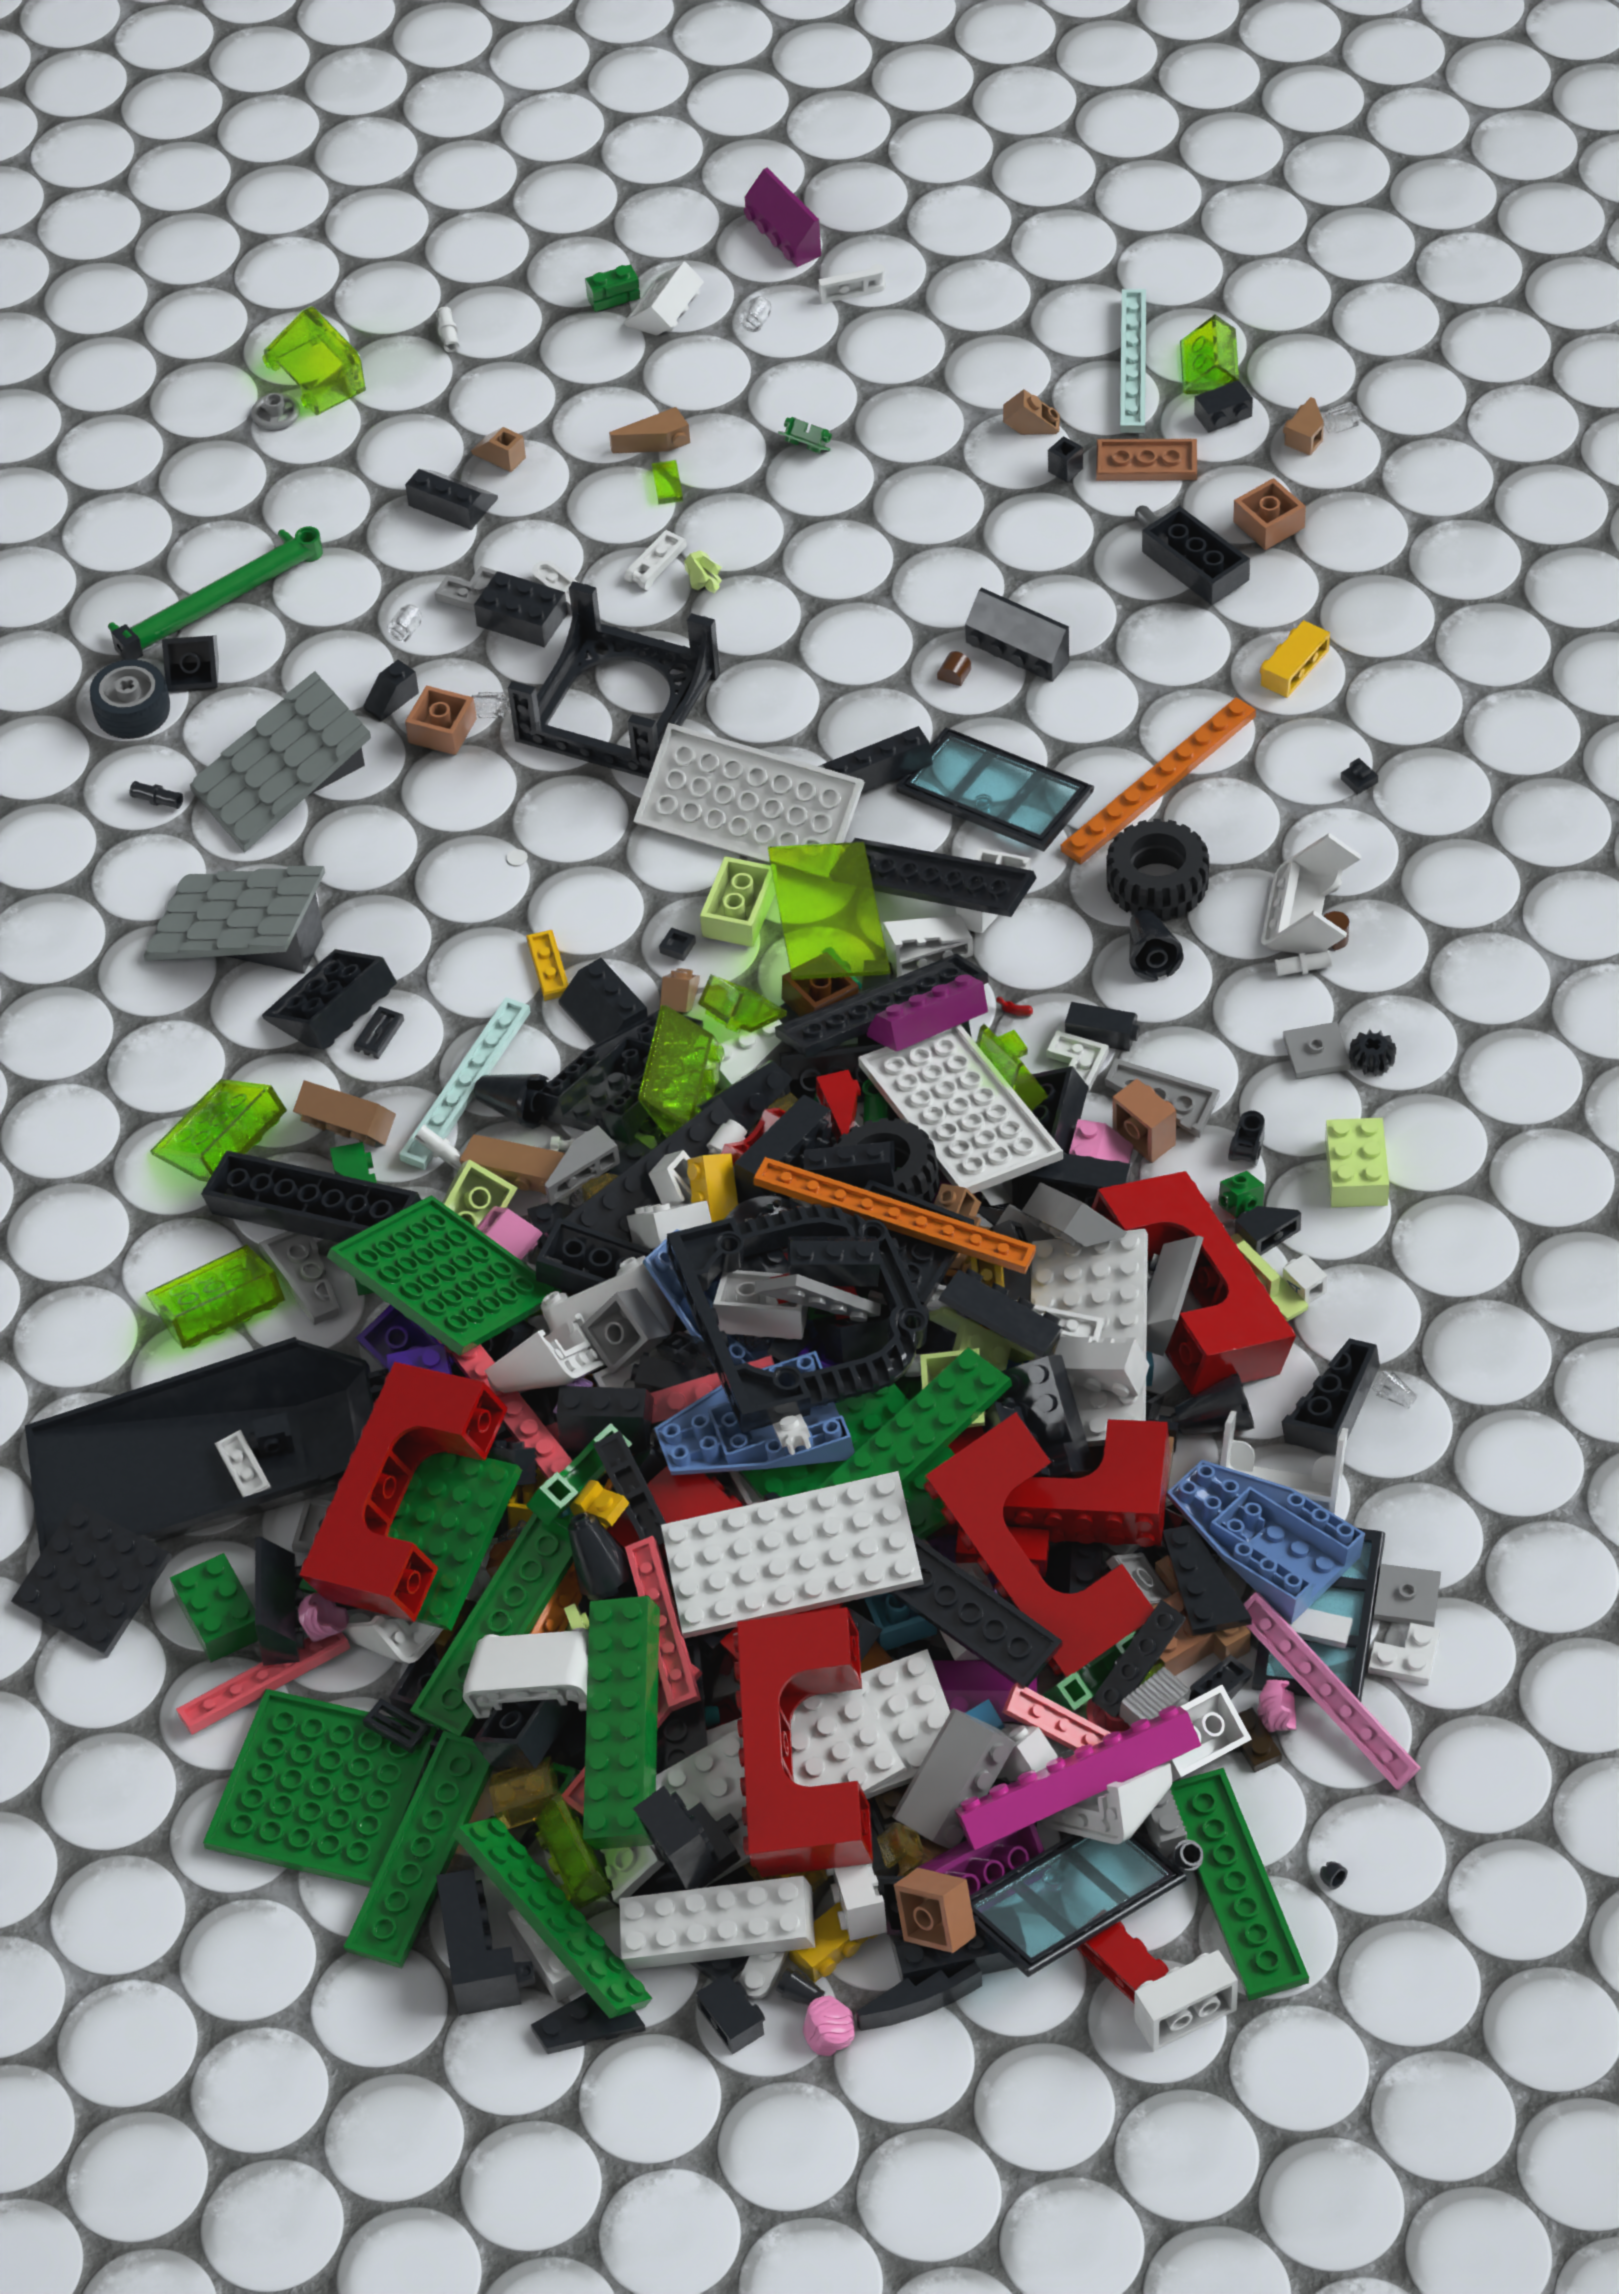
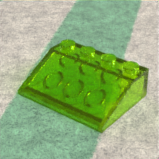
(679, 1070)
(226, 1118)
(216, 1296)

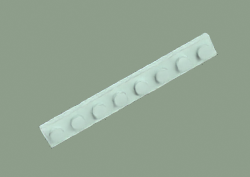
(1133, 361)
(460, 1087)

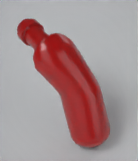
(1019, 1010)

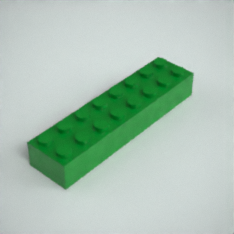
(620, 1719)

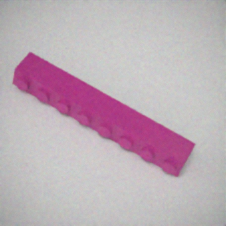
(1077, 1777)

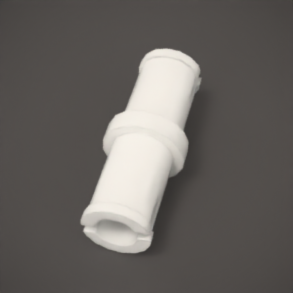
(447, 329)
(1303, 963)
(439, 1146)

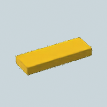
(547, 964)

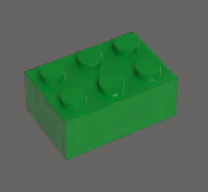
(216, 1607)

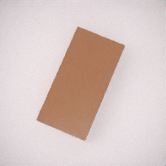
(1146, 459)

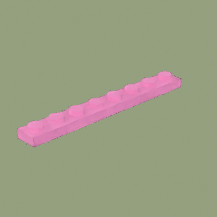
(1330, 1692)

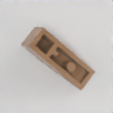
(653, 434)

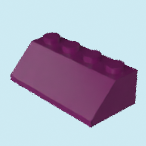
(783, 219)
(929, 1013)
(972, 1683)
(990, 1861)

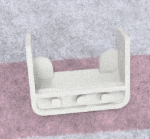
(1298, 896)
(1319, 1487)

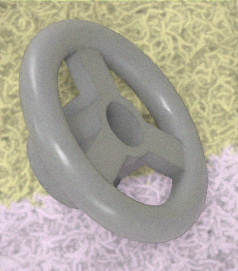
(275, 406)

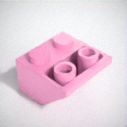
(510, 1231)

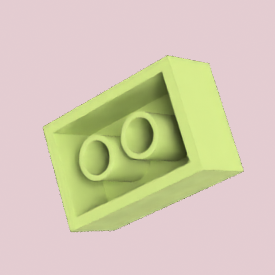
(738, 902)
(1357, 1162)

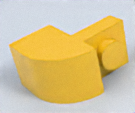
(600, 1502)

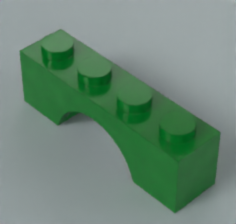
(563, 1487)
(1085, 1682)

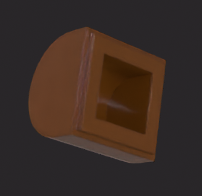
(954, 668)
(1342, 921)

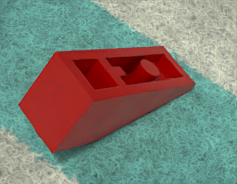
(839, 1094)

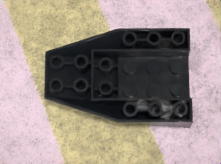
(604, 1084)

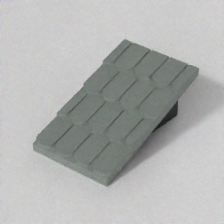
(281, 761)
(244, 916)

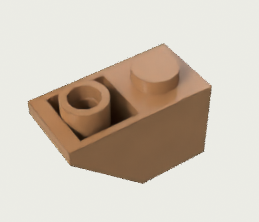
(1030, 415)
(1305, 429)
(502, 449)
(679, 989)

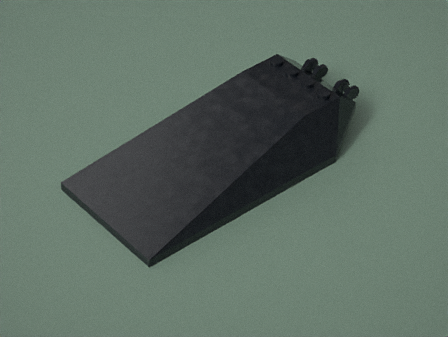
(153, 1450)

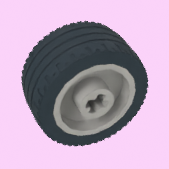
(129, 699)

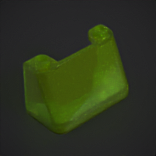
(317, 361)

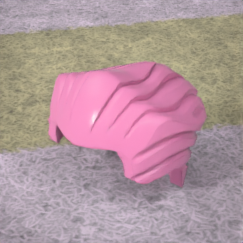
(321, 1617)
(1277, 1706)
(828, 2026)

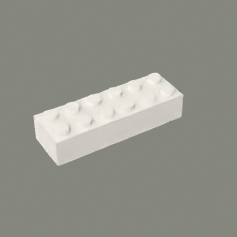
(717, 1922)

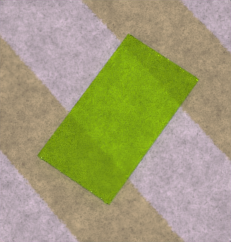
(828, 910)

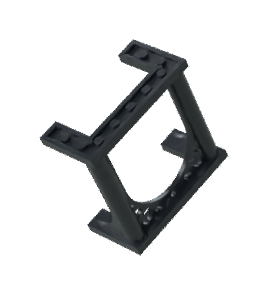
(534, 711)

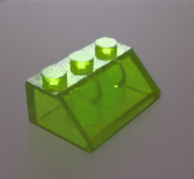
(1209, 356)
(738, 1006)
(1011, 1068)
(571, 1854)

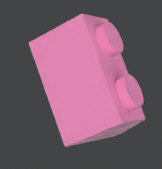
(1100, 1142)

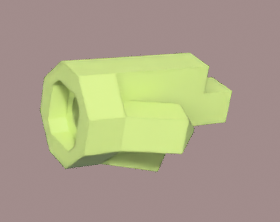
(702, 571)

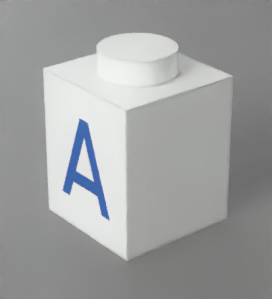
(1306, 1278)

